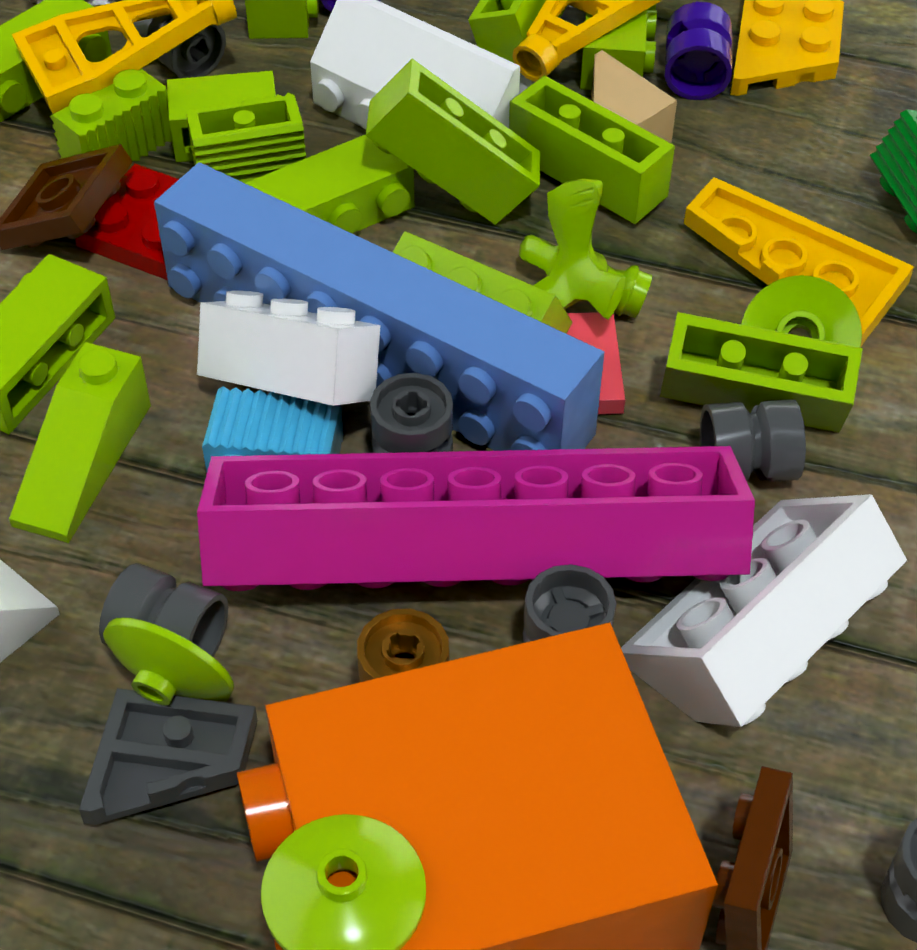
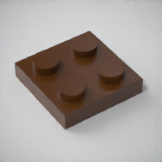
(63, 197)
(754, 883)

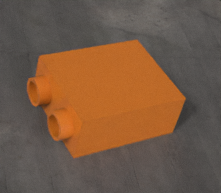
(517, 786)

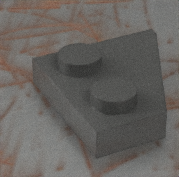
(165, 753)

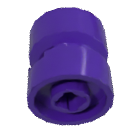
(698, 51)

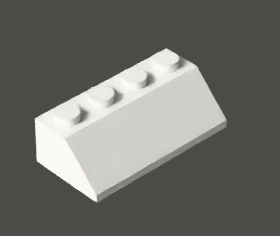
(372, 42)
(743, 637)

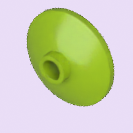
(807, 305)
(166, 663)
(370, 914)

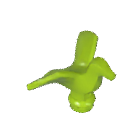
(573, 266)

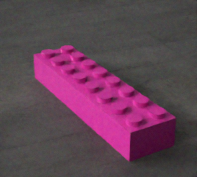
(473, 516)

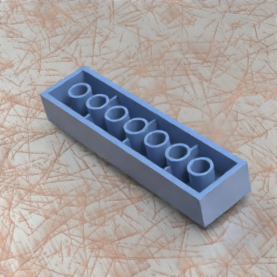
(506, 372)

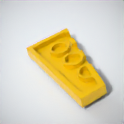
(784, 244)

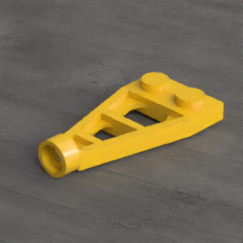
(554, 39)
(61, 67)

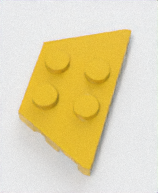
(787, 42)

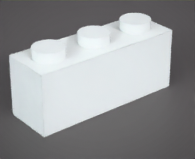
(288, 349)

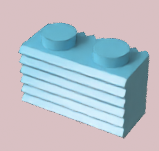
(270, 425)

